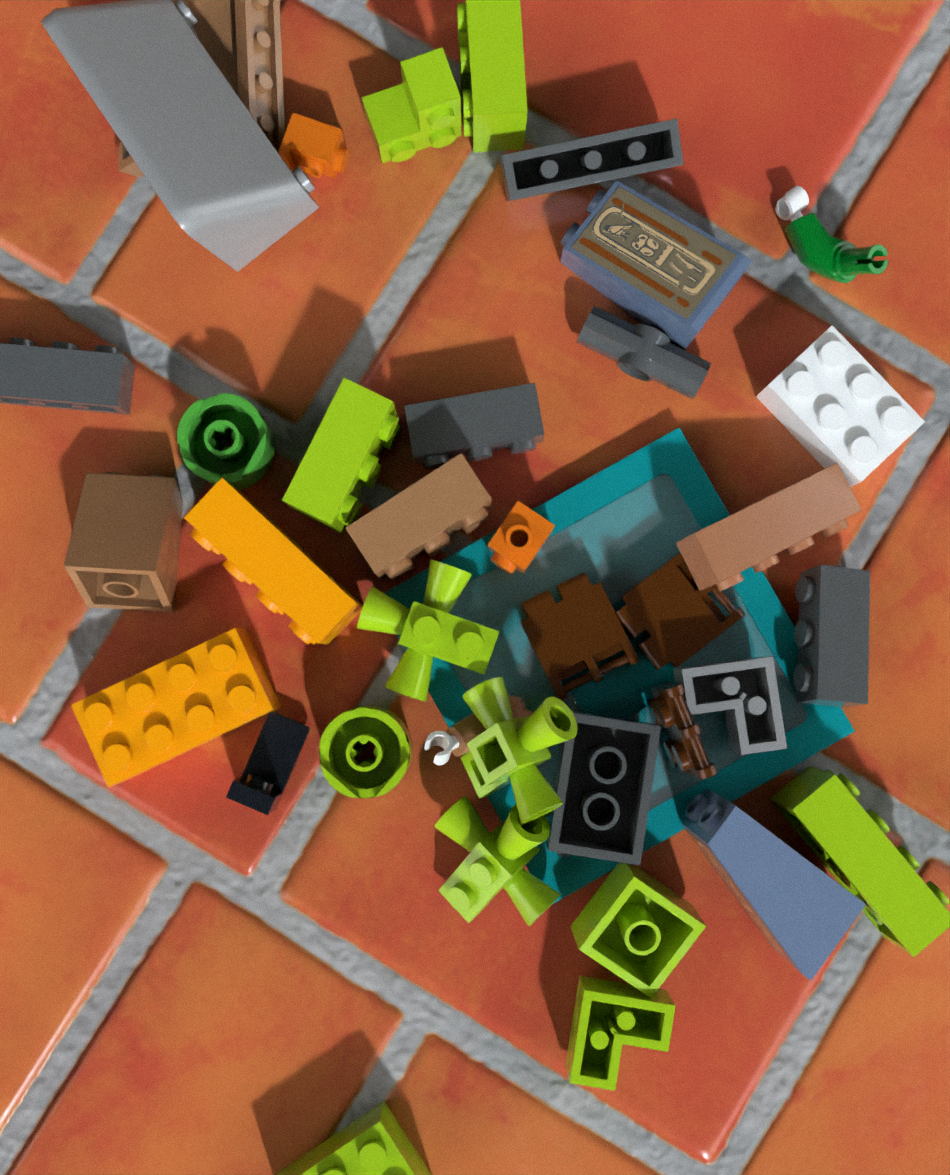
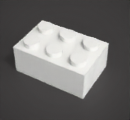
(840, 407)

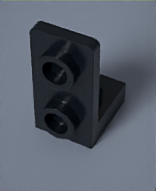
(270, 764)

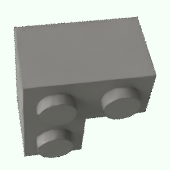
(746, 694)

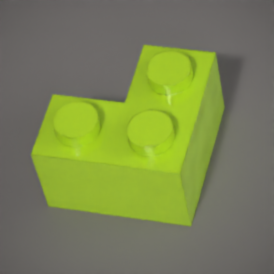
(417, 112)
(607, 1018)

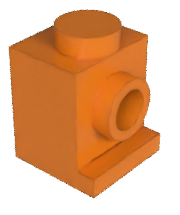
(314, 147)

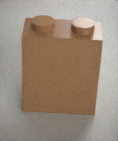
(126, 542)

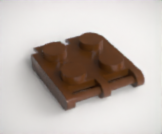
(674, 614)
(575, 634)
(684, 742)

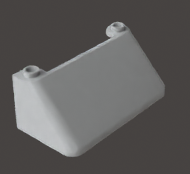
(183, 124)

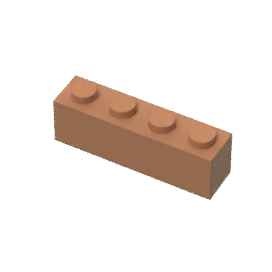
(768, 527)

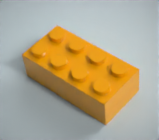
(274, 562)
(175, 706)

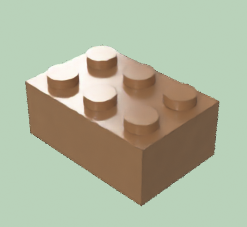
(421, 518)

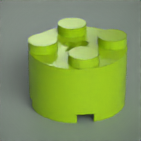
(340, 750)

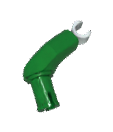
(818, 251)

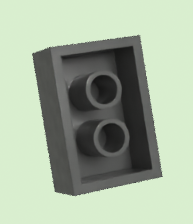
(604, 788)

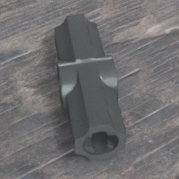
(643, 352)

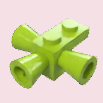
(429, 630)
(514, 747)
(495, 862)

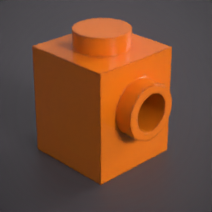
(519, 539)

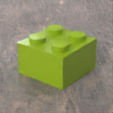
(637, 928)

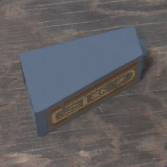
(652, 262)
(780, 890)

